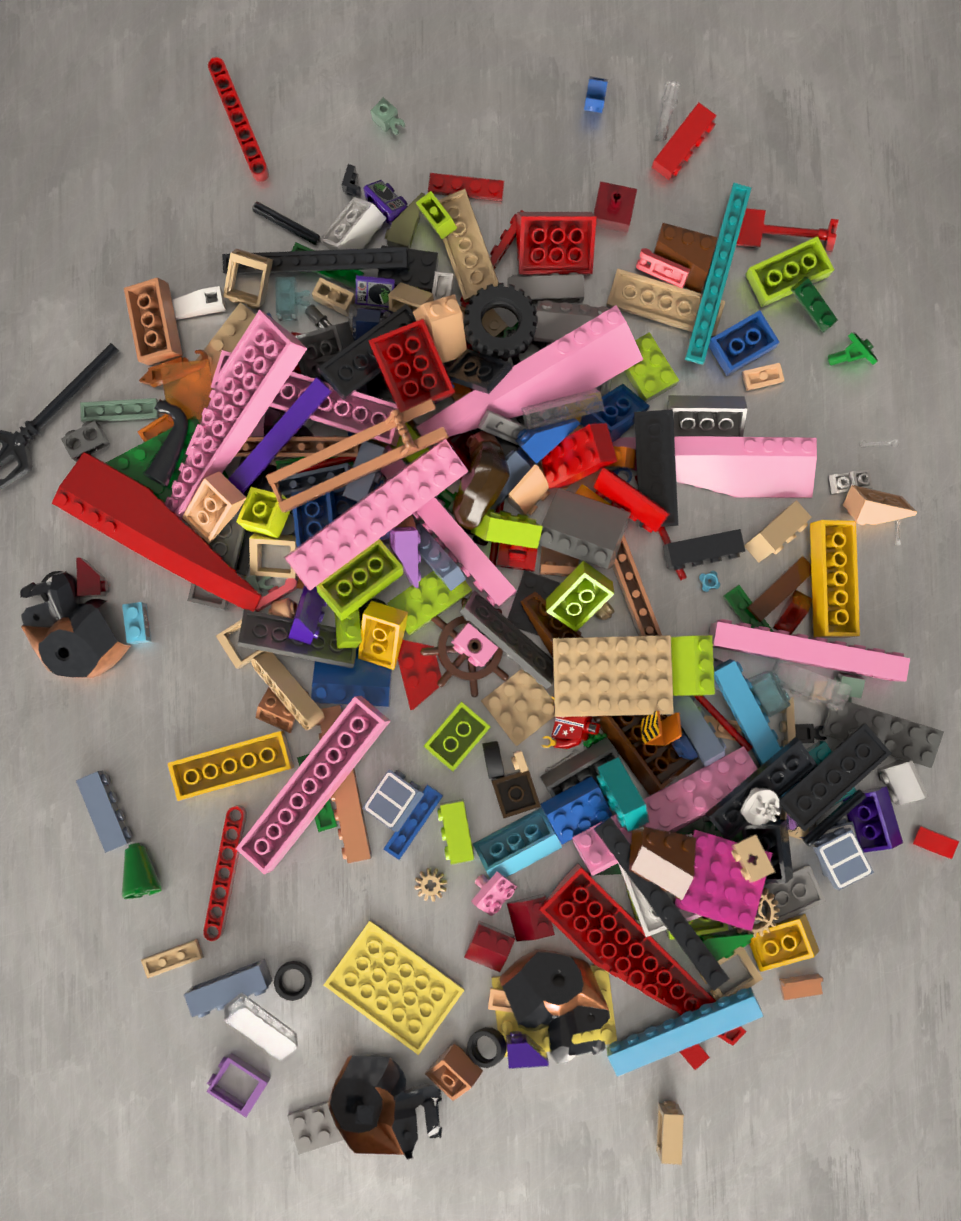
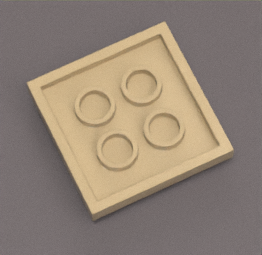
(520, 706)

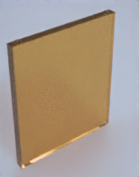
(187, 386)

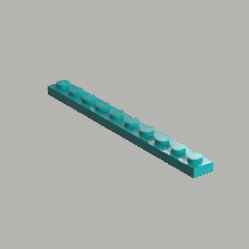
(718, 273)

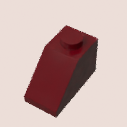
(89, 580)

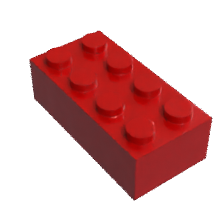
(579, 456)

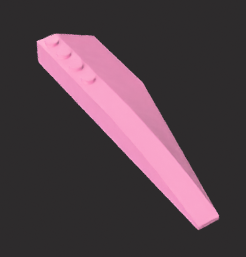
(561, 369)
(237, 404)
(744, 464)

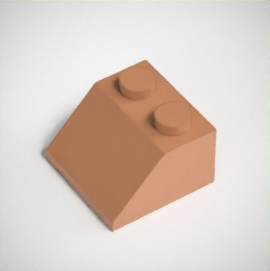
(454, 1072)

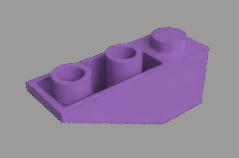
(404, 545)

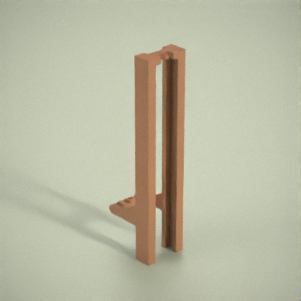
(396, 419)

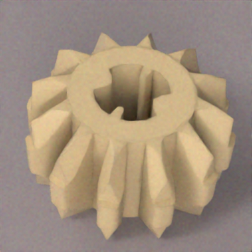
(430, 892)

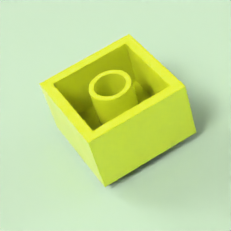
(262, 513)

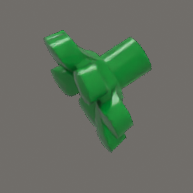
(593, 739)

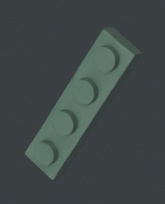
(119, 410)

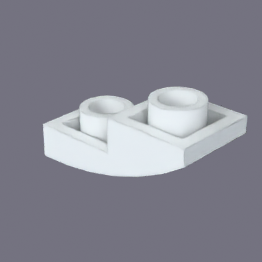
(842, 482)

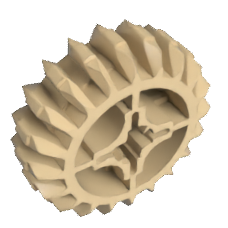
(766, 920)

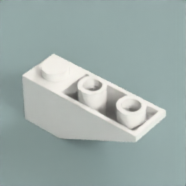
(199, 303)

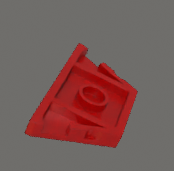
(418, 672)

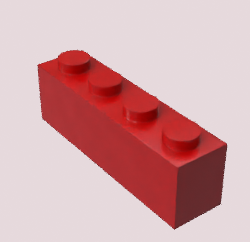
(683, 141)

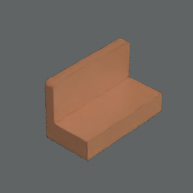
(801, 986)

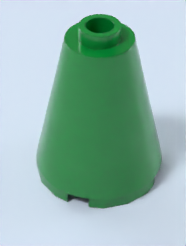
(138, 873)

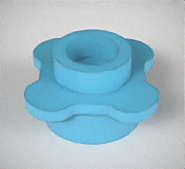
(714, 581)

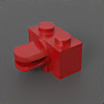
(516, 557)

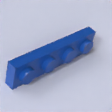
(402, 839)

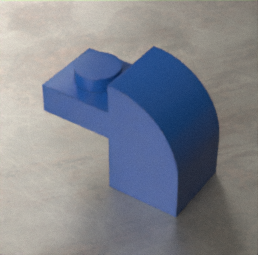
(595, 94)

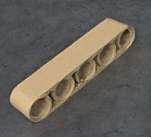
(288, 690)

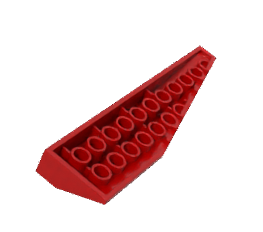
(147, 526)
(619, 945)

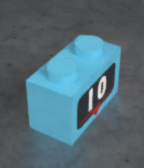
(136, 623)

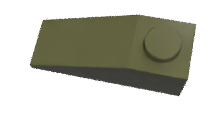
(404, 226)

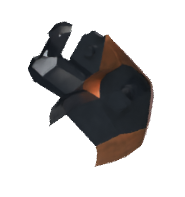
(69, 635)
(556, 994)
(377, 1110)

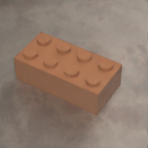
(153, 321)

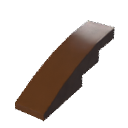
(780, 589)

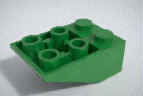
(724, 943)

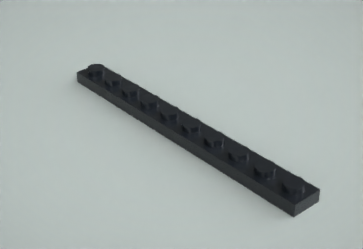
(329, 260)
(664, 908)

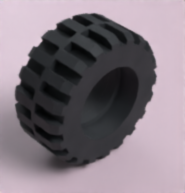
(504, 298)

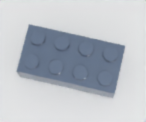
(221, 990)

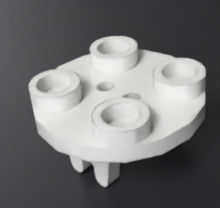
(760, 806)

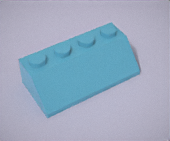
(517, 845)

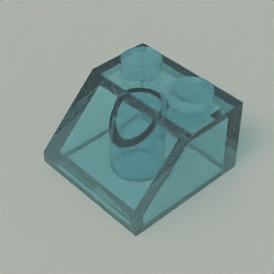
(769, 693)

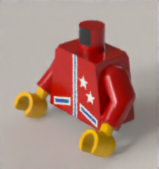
(571, 731)

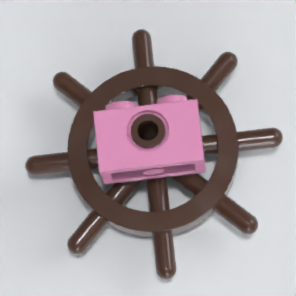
(470, 645)

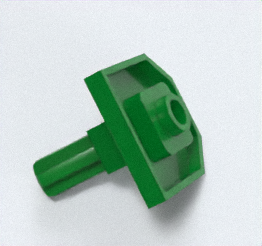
(856, 350)

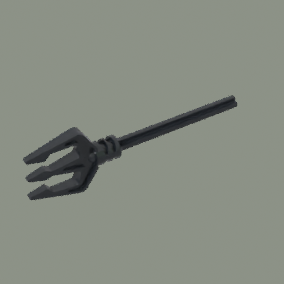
(17, 443)

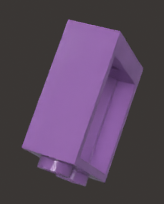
(229, 1099)

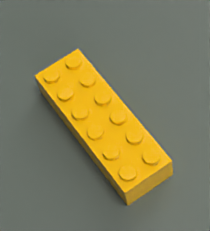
(834, 579)
(230, 765)

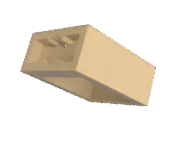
(252, 260)
(255, 544)
(229, 648)
(750, 967)
(670, 1133)

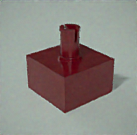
(614, 206)

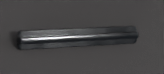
(286, 223)
(834, 817)

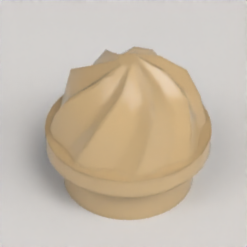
(605, 612)

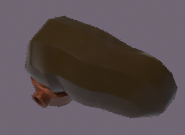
(482, 482)

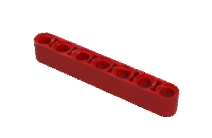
(236, 111)
(220, 881)

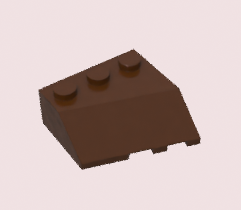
(689, 250)
(663, 859)

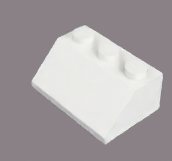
(354, 226)

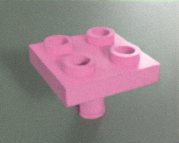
(493, 892)

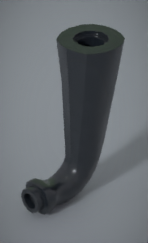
(166, 459)

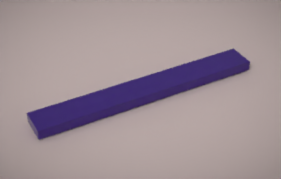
(280, 434)

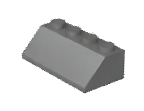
(562, 318)
(708, 415)

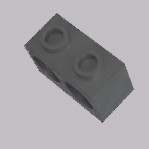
(86, 444)

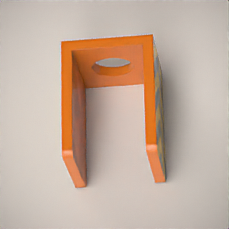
(660, 732)

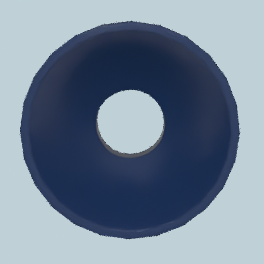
(684, 748)

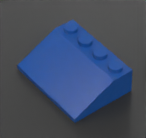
(341, 684)

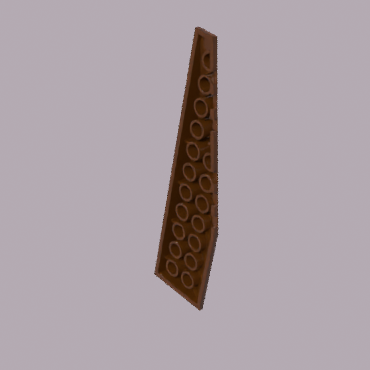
(651, 764)

